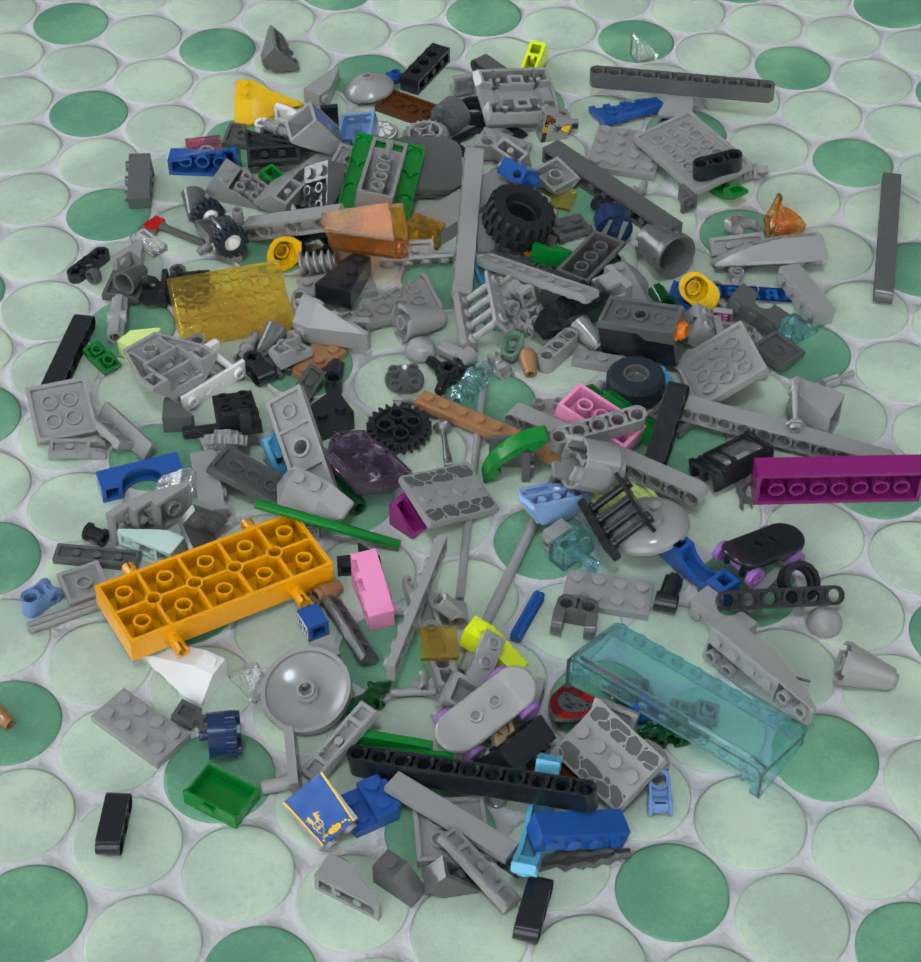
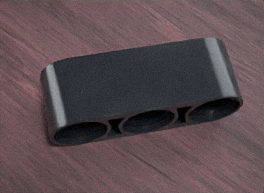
(717, 165)
(113, 824)
(533, 909)

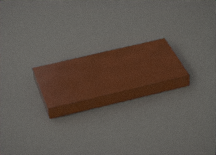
(405, 107)

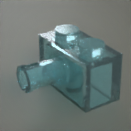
(574, 547)

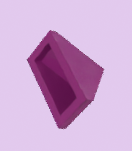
(405, 517)

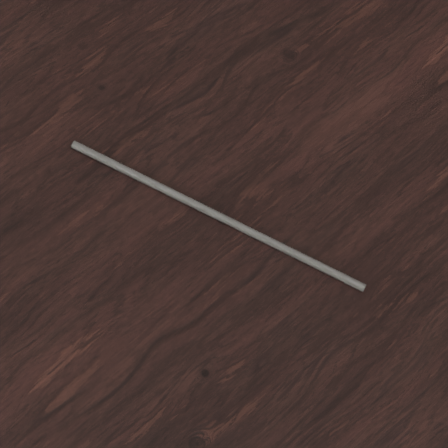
(467, 527)

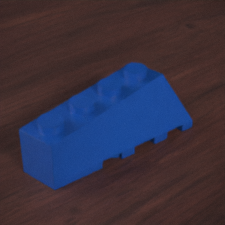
(200, 161)

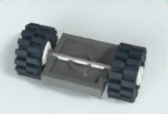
(218, 228)

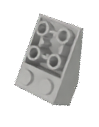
(235, 186)

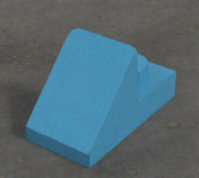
(274, 454)

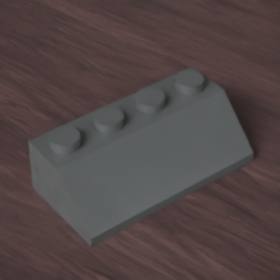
(590, 257)

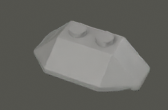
(312, 495)

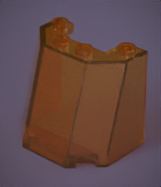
(368, 230)

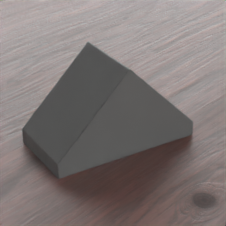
(175, 417)

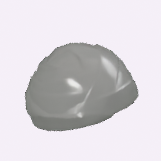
(419, 349)
(824, 622)

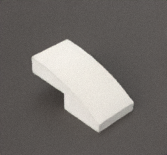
(283, 112)

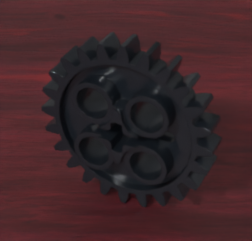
(400, 427)

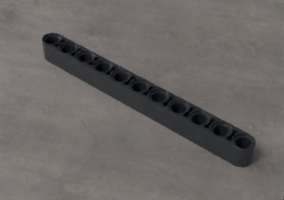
(476, 778)

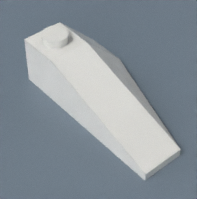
(193, 675)

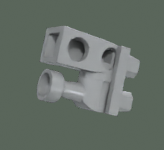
(514, 294)

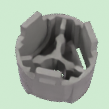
(589, 465)

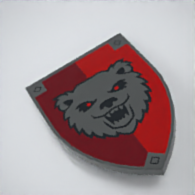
(569, 704)

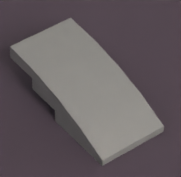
(151, 510)

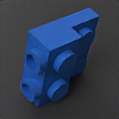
(372, 805)

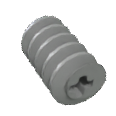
(317, 263)

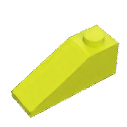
(535, 55)
(471, 638)

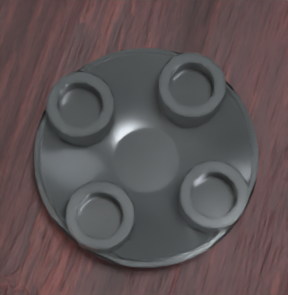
(404, 378)

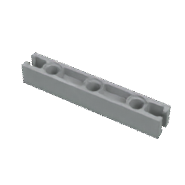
(287, 223)
(429, 618)

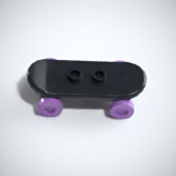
(761, 549)

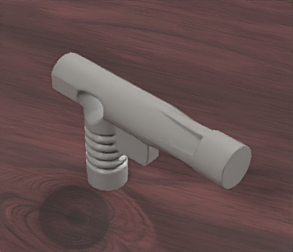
(416, 688)

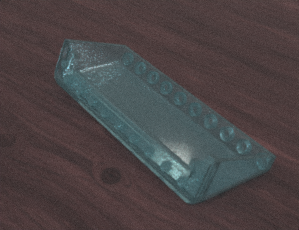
(688, 703)

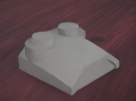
(557, 176)

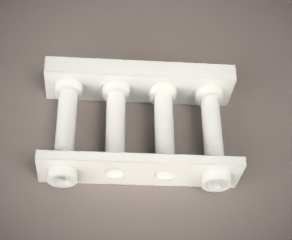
(217, 381)

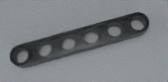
(780, 597)

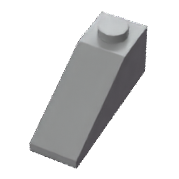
(323, 89)
(342, 882)

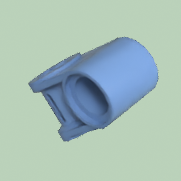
(39, 598)
(660, 797)

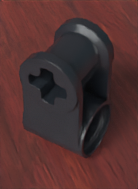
(258, 368)

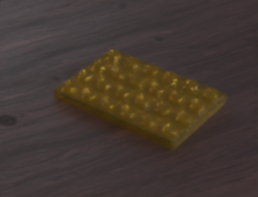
(230, 301)

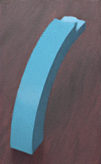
(527, 861)

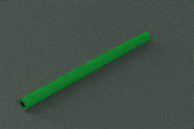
(327, 524)

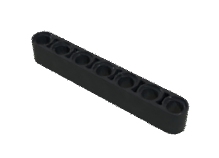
(70, 349)

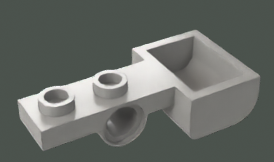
(478, 668)

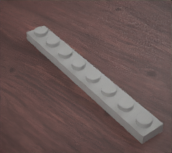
(538, 278)
(413, 611)

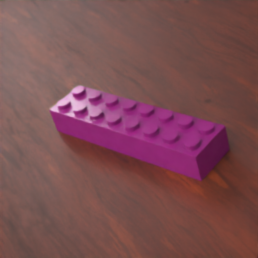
(836, 479)

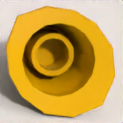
(285, 250)

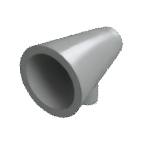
(587, 333)

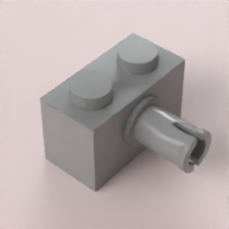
(507, 148)

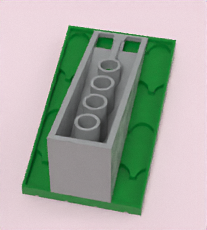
(381, 172)

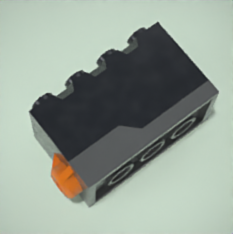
(643, 329)

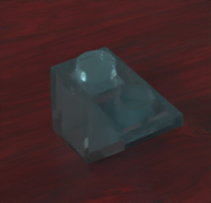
(796, 328)

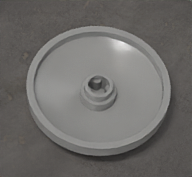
(306, 690)

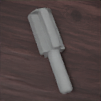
(834, 379)

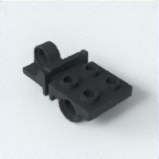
(159, 293)
(236, 410)

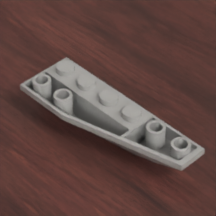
(287, 188)
(776, 250)
(757, 669)

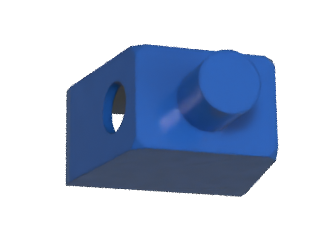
(525, 174)

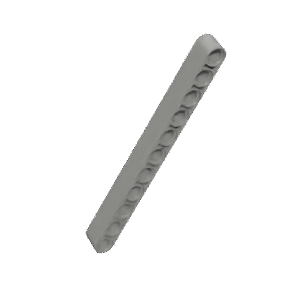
(467, 221)
(773, 430)
(638, 467)

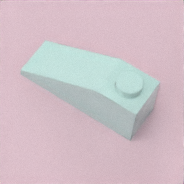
(153, 543)

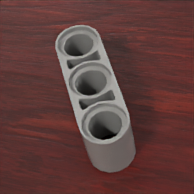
(557, 350)

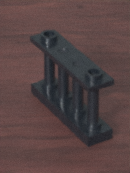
(597, 521)

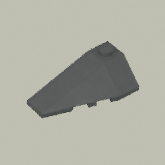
(276, 53)

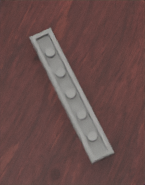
(449, 815)

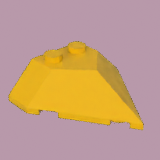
(257, 101)

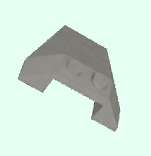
(170, 363)

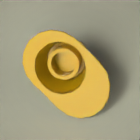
(697, 288)

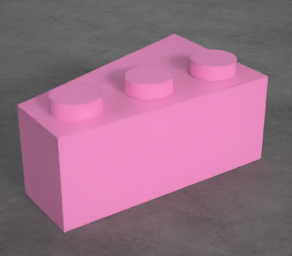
(372, 590)

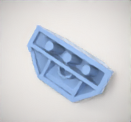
(551, 502)

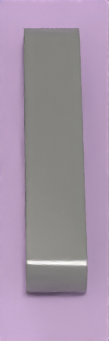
(604, 422)

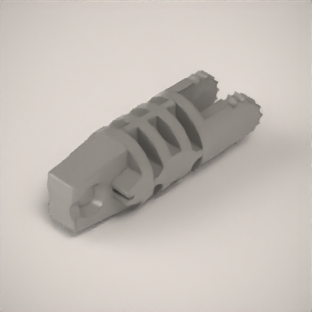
(753, 174)

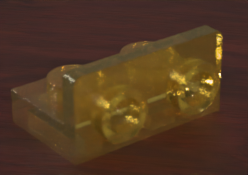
(424, 227)

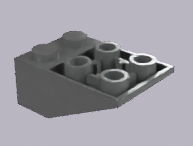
(322, 183)

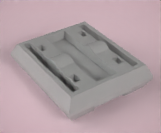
(513, 98)

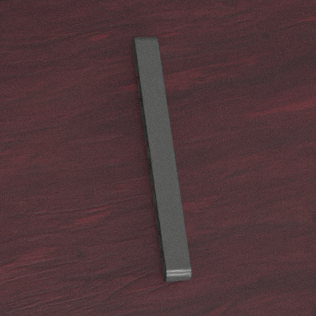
(682, 84)
(887, 238)

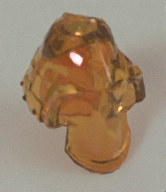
(782, 220)

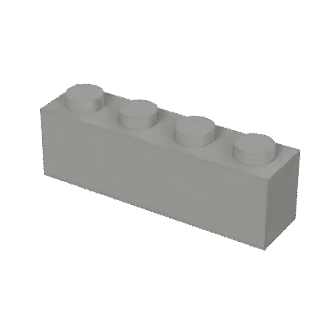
(805, 294)
(208, 488)

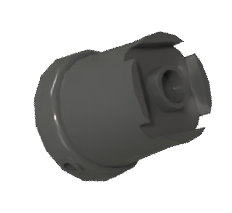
(665, 250)

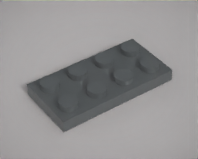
(245, 474)

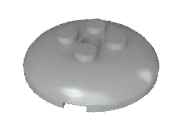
(670, 522)

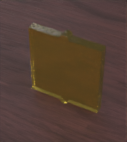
(563, 201)
(438, 643)

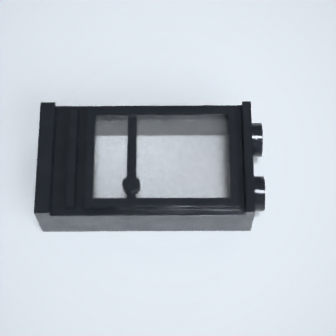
(730, 460)

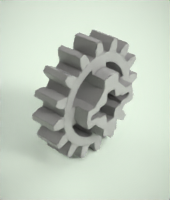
(525, 319)
(223, 437)

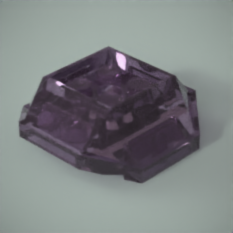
(364, 463)

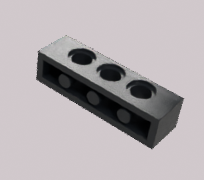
(425, 68)

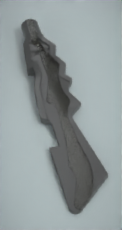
(578, 859)

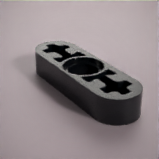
(97, 257)

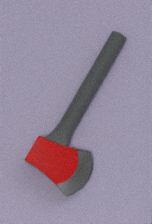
(158, 224)

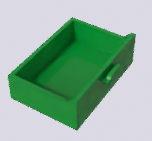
(221, 795)

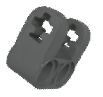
(575, 611)

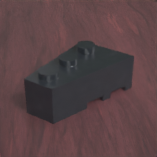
(345, 281)

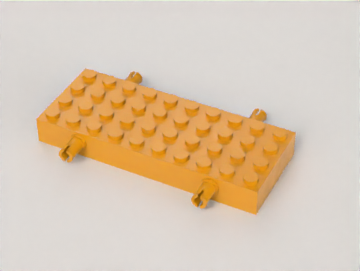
(213, 585)

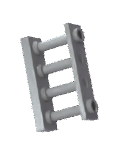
(465, 313)

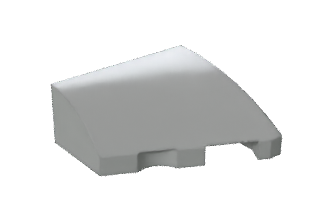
(289, 351)

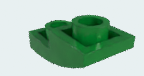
(548, 255)
(102, 359)

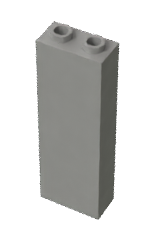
(448, 208)

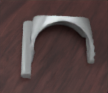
(737, 222)

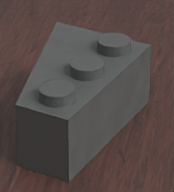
(139, 180)

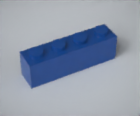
(578, 830)

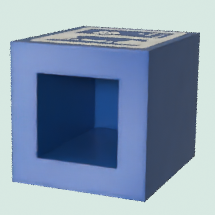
(312, 622)

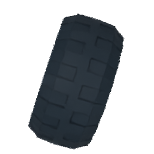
(637, 380)

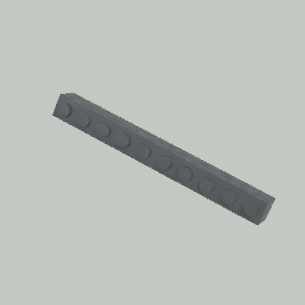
(599, 182)

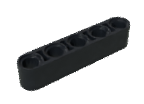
(667, 422)

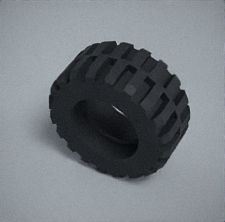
(525, 203)

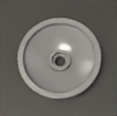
(369, 87)

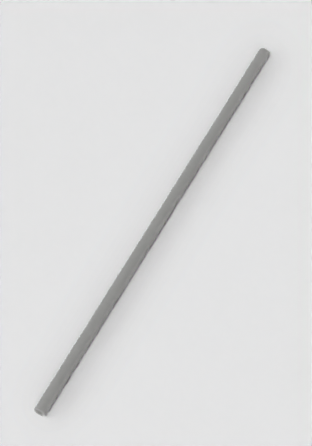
(512, 567)

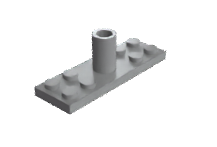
(299, 433)

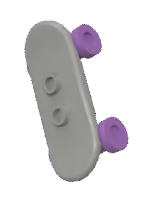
(486, 710)

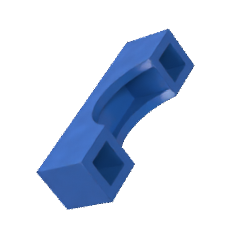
(117, 480)
(688, 563)

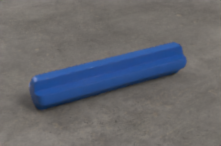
(527, 616)

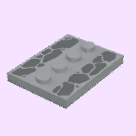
(448, 495)
(610, 755)

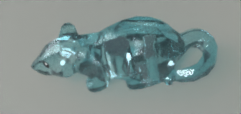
(472, 380)

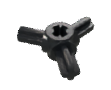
(447, 373)

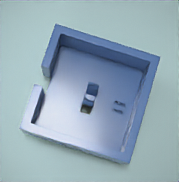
(360, 124)

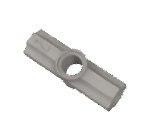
(117, 318)

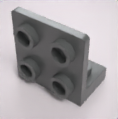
(200, 525)

